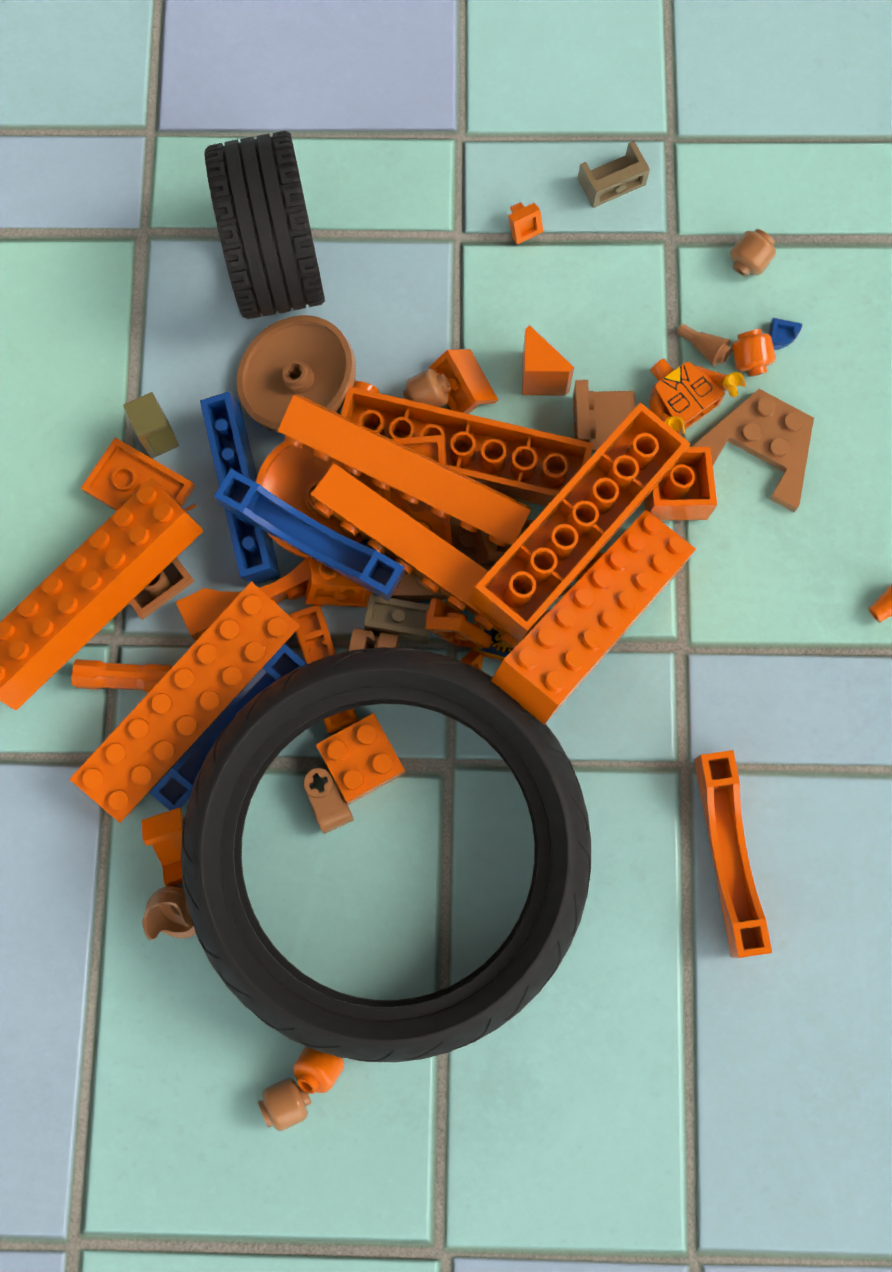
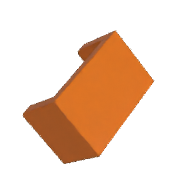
(165, 836)

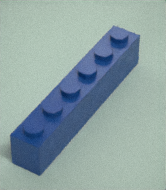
(229, 451)

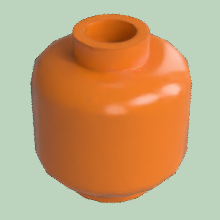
(753, 352)
(317, 1071)

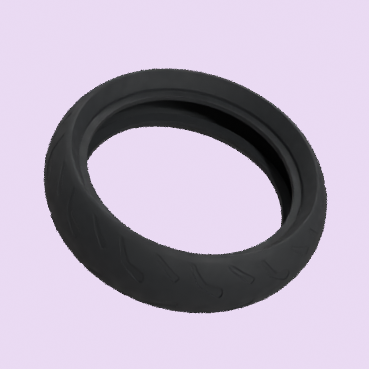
(264, 977)

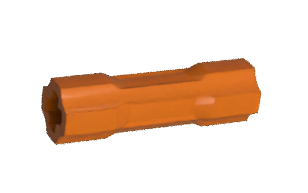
(99, 675)

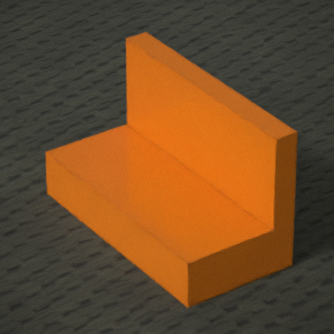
(466, 380)

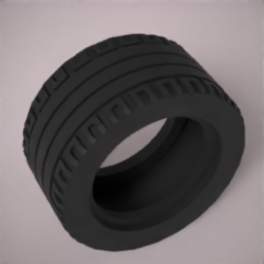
(263, 224)

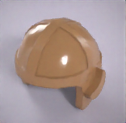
(168, 914)

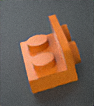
(333, 589)
(453, 626)

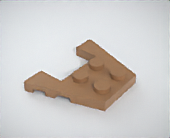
(771, 433)

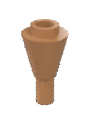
(712, 347)

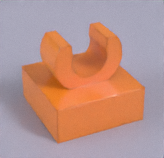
(525, 222)

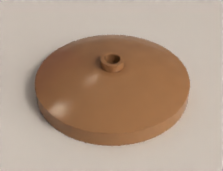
(295, 358)

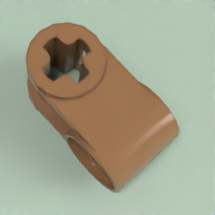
(328, 806)

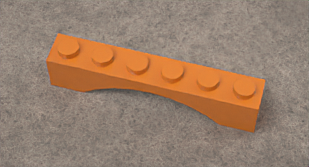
(206, 605)
(739, 900)

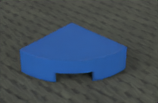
(783, 332)

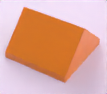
(543, 367)

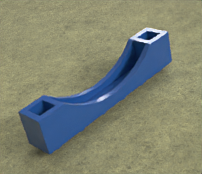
(308, 536)
(177, 784)

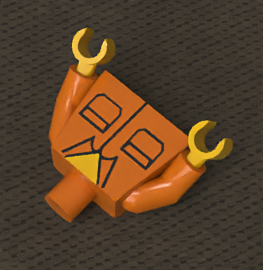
(689, 392)

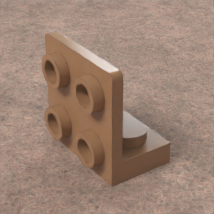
(599, 413)

